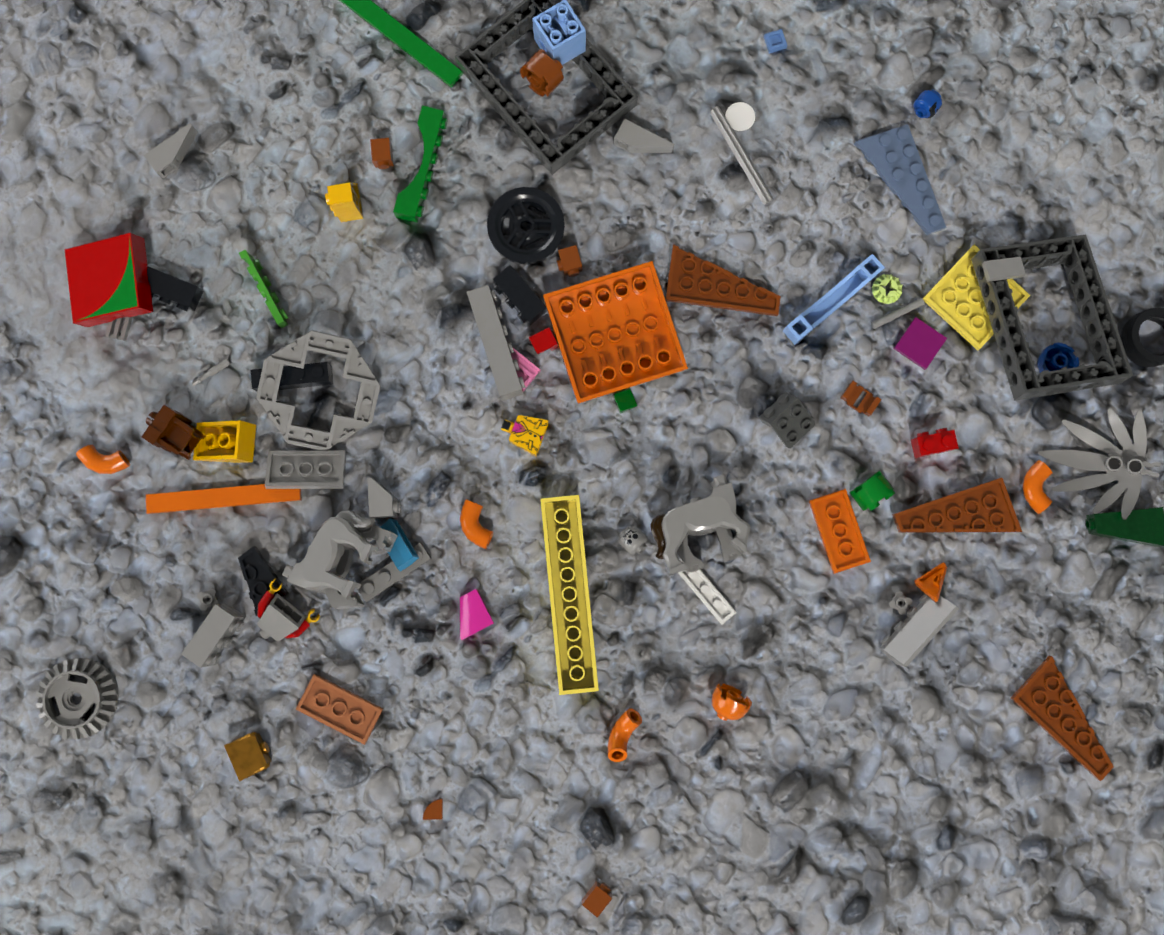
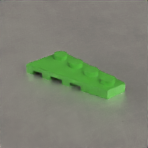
(263, 286)

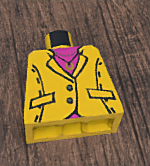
(526, 433)

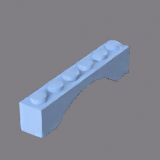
(833, 299)

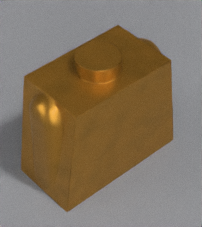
(248, 755)

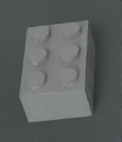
(214, 635)

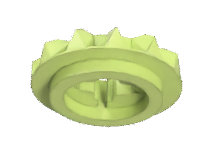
(880, 292)

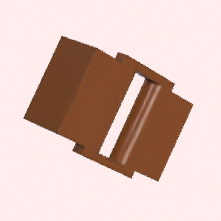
(868, 403)

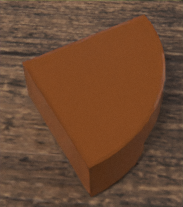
(434, 810)

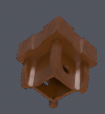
(172, 432)

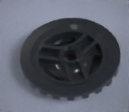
(515, 205)

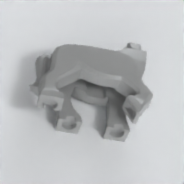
(332, 554)

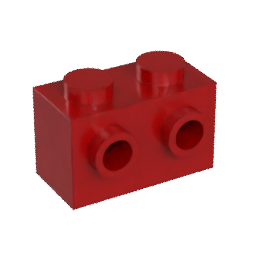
(933, 444)

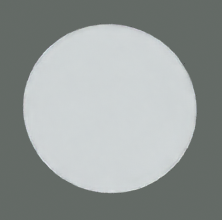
(740, 116)

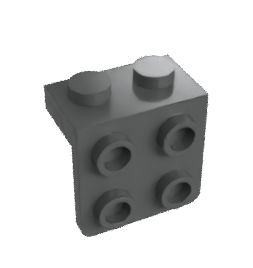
(788, 419)

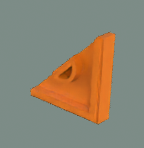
(932, 581)

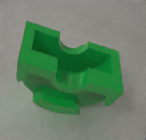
(872, 491)

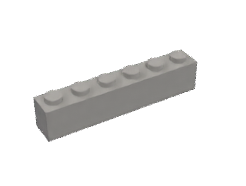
(495, 343)

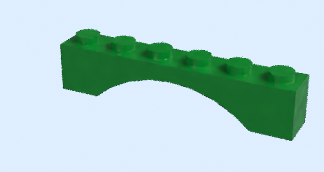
(410, 200)

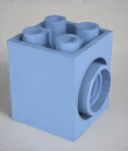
(560, 32)

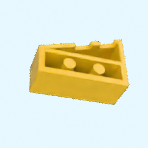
(344, 201)

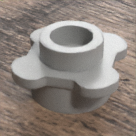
(211, 594)
(894, 603)

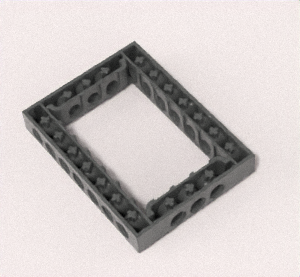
(501, 35)
(1093, 306)

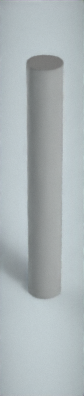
(897, 313)

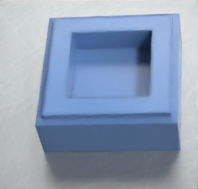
(775, 41)

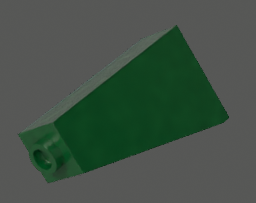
(1140, 527)

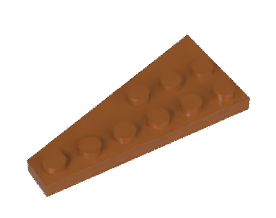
(709, 285)
(971, 510)
(1056, 710)

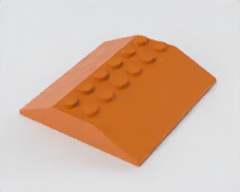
(615, 332)

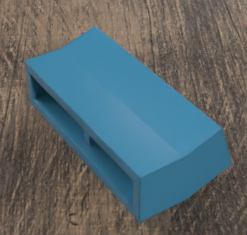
(402, 551)

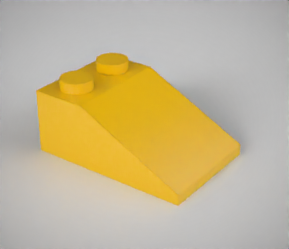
(226, 442)

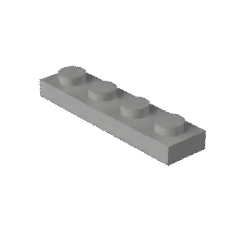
(390, 575)

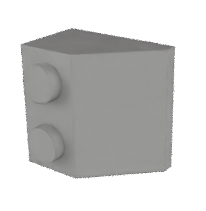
(381, 501)

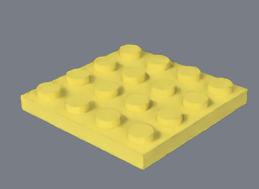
(961, 303)

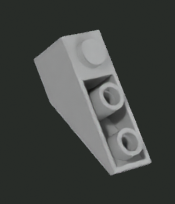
(640, 140)
(171, 152)

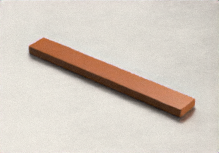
(218, 498)

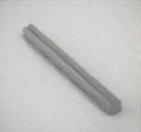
(741, 155)

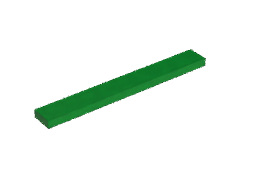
(405, 40)

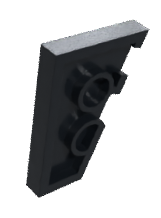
(258, 575)

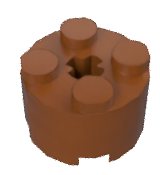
(542, 73)

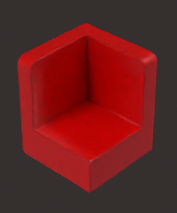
(543, 341)

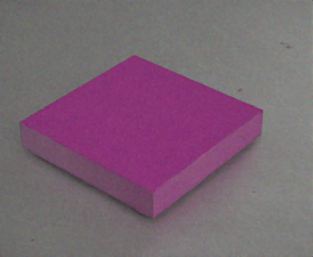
(920, 343)

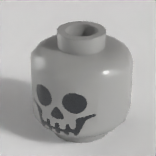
(633, 540)

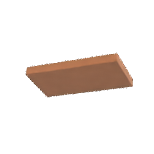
(339, 709)

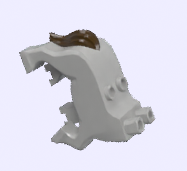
(697, 519)

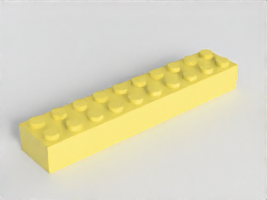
(569, 595)

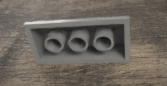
(917, 629)

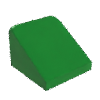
(624, 400)

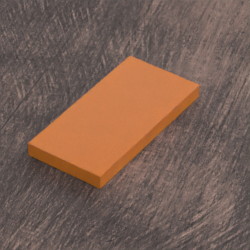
(839, 531)

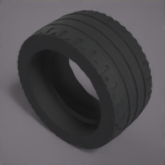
(1131, 341)

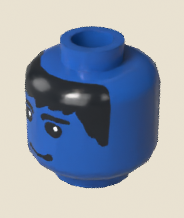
(927, 104)

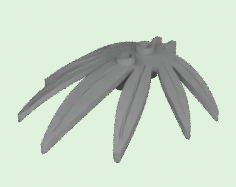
(1120, 465)

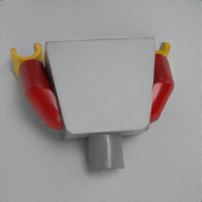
(280, 618)

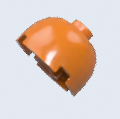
(729, 702)

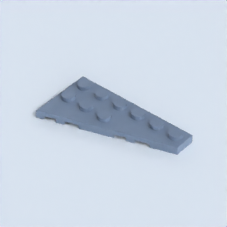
(902, 170)

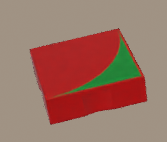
(108, 280)

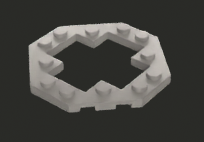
(295, 355)

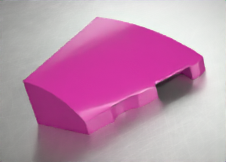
(473, 614)

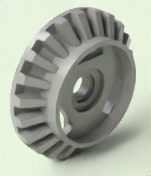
(99, 690)

